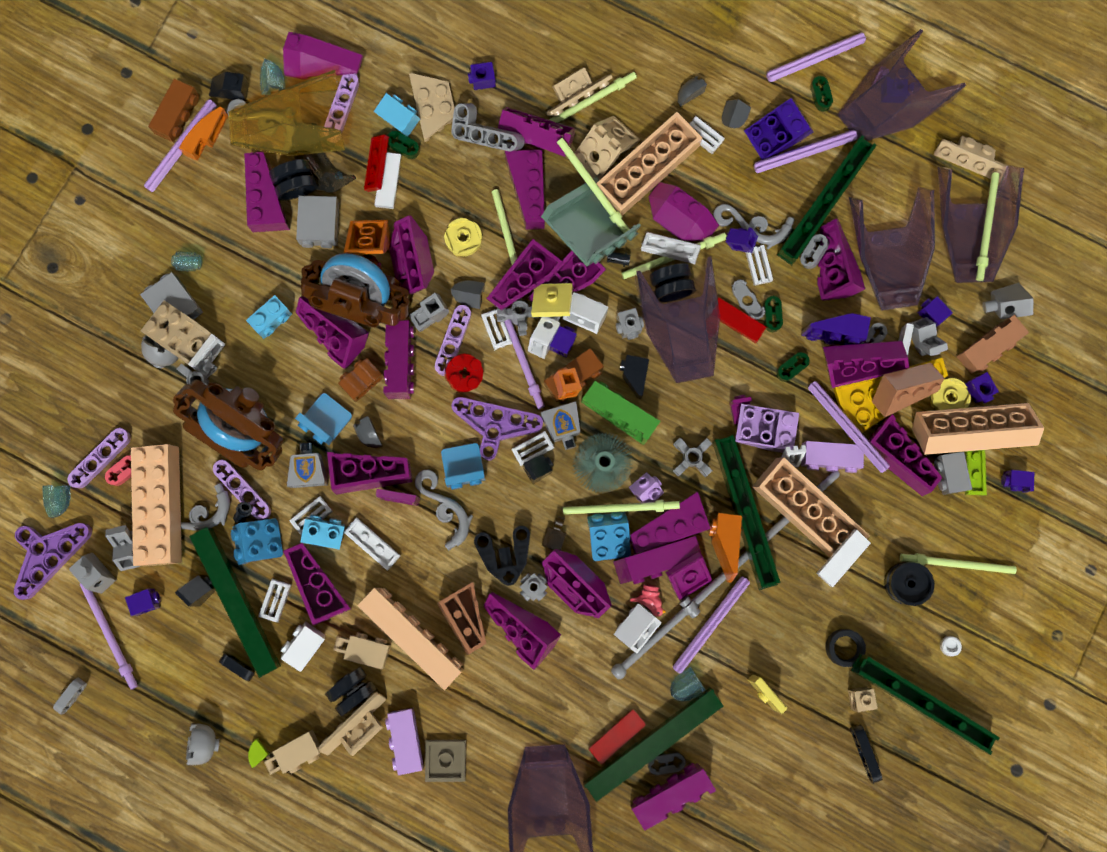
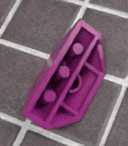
(681, 213)
(410, 255)
(576, 584)

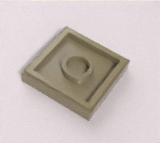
(445, 760)

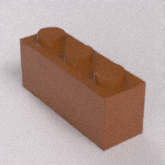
(174, 110)
(586, 366)

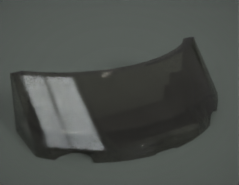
(325, 173)

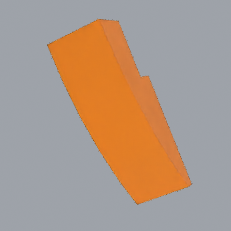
(204, 133)

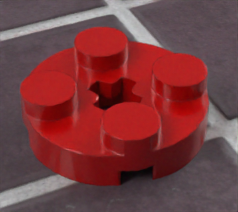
(473, 367)

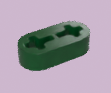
(825, 92)
(405, 141)
(778, 316)
(790, 363)

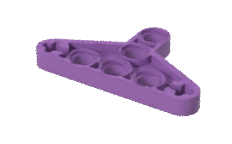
(504, 425)
(53, 546)

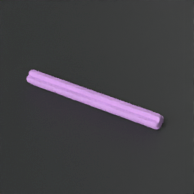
(815, 57)
(805, 151)
(174, 153)
(849, 427)
(711, 624)

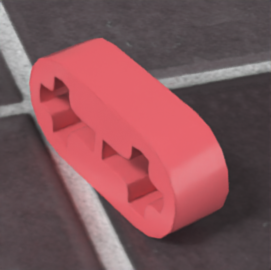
(117, 468)

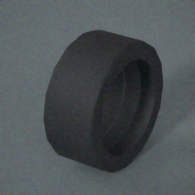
(861, 647)

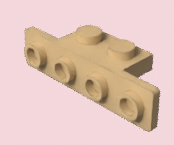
(575, 87)
(971, 156)
(356, 729)

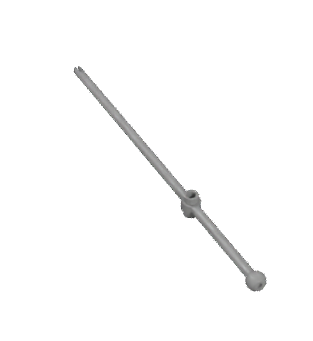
(690, 606)

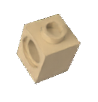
(862, 699)

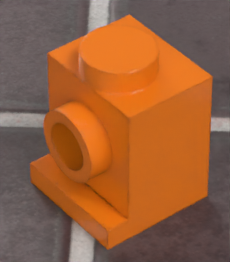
(572, 385)

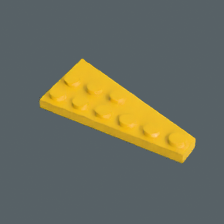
(857, 398)

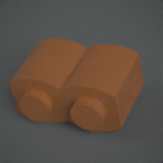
(361, 379)

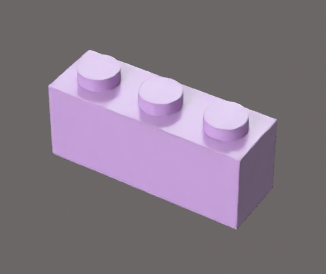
(832, 456)
(404, 741)

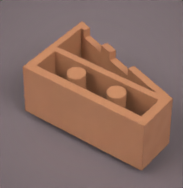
(992, 345)
(906, 388)
(464, 618)

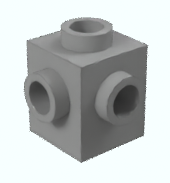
(628, 318)
(527, 581)

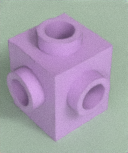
(647, 488)

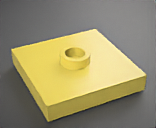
(552, 300)
(766, 694)

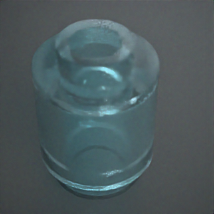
(186, 261)

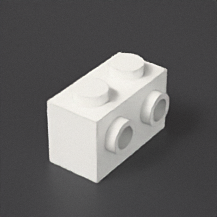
(586, 313)
(637, 628)
(302, 646)

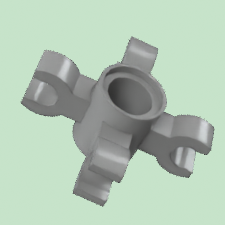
(517, 319)
(208, 369)
(699, 464)

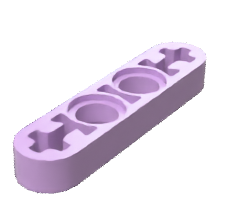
(338, 105)
(450, 339)
(97, 455)
(242, 489)

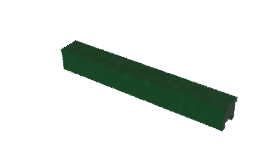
(826, 201)
(744, 505)
(235, 601)
(924, 703)
(653, 744)

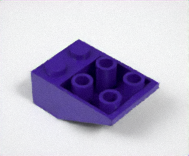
(778, 130)
(842, 330)

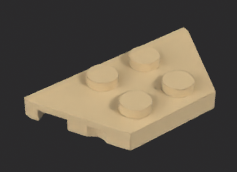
(432, 103)

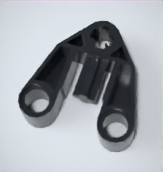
(489, 558)

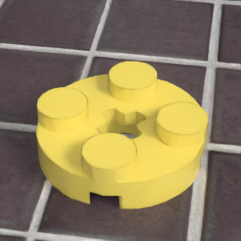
(460, 247)
(960, 393)

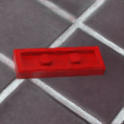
(376, 163)
(740, 321)
(616, 736)

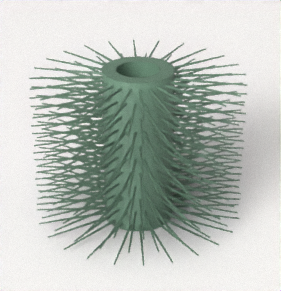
(599, 472)

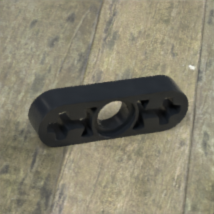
(866, 754)

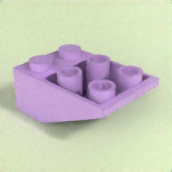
(767, 428)

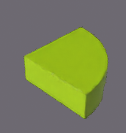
(257, 753)

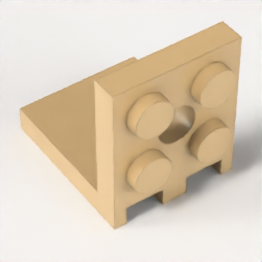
(609, 140)
(179, 333)

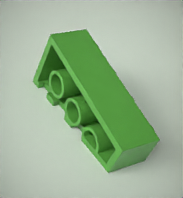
(620, 412)

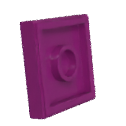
(397, 497)
(689, 576)

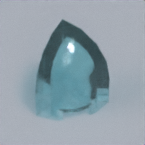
(271, 78)
(56, 499)
(686, 686)

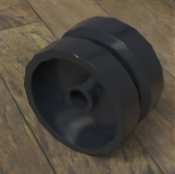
(293, 179)
(672, 282)
(897, 583)
(350, 691)

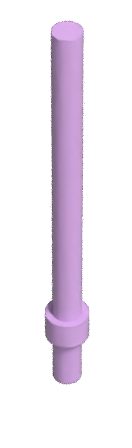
(534, 388)
(125, 669)

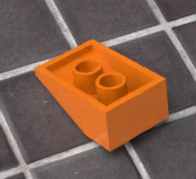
(368, 237)
(726, 542)

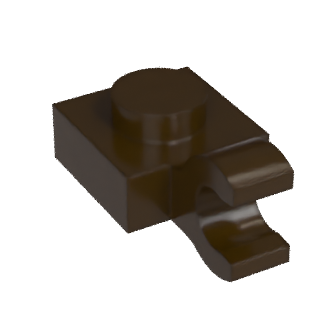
(554, 537)

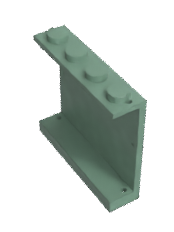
(586, 225)

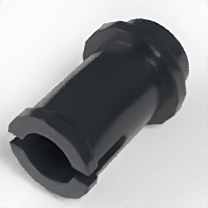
(619, 258)
(242, 511)

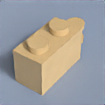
(364, 650)
(295, 753)

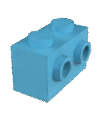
(396, 114)
(269, 317)
(322, 532)

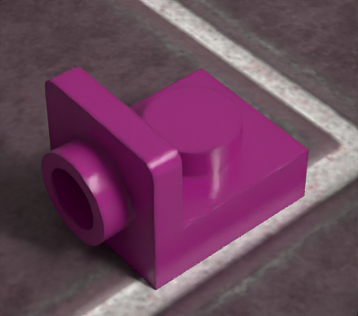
(735, 406)

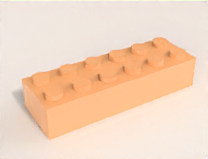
(649, 163)
(977, 428)
(156, 505)
(805, 506)
(410, 637)

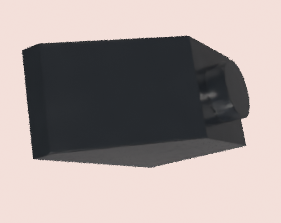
(229, 86)
(635, 373)
(538, 468)
(196, 591)

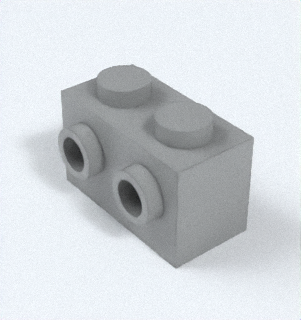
(954, 473)

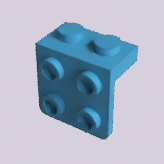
(324, 419)
(463, 466)
(609, 536)
(256, 541)

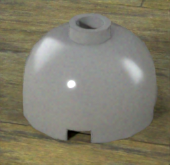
(156, 353)
(201, 744)

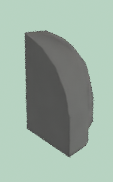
(691, 90)
(735, 113)
(468, 293)
(367, 433)

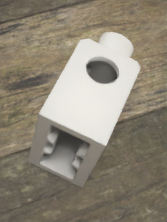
(543, 336)

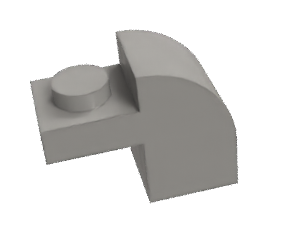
(431, 311)
(926, 339)
(122, 544)

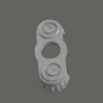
(740, 290)

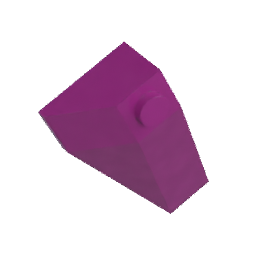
(312, 57)
(838, 268)
(528, 272)
(575, 272)
(339, 335)
(528, 632)

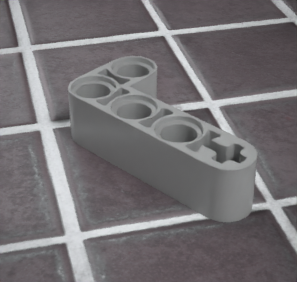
(487, 133)

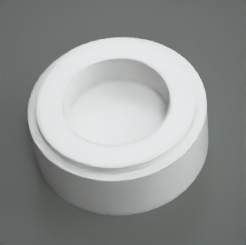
(950, 646)

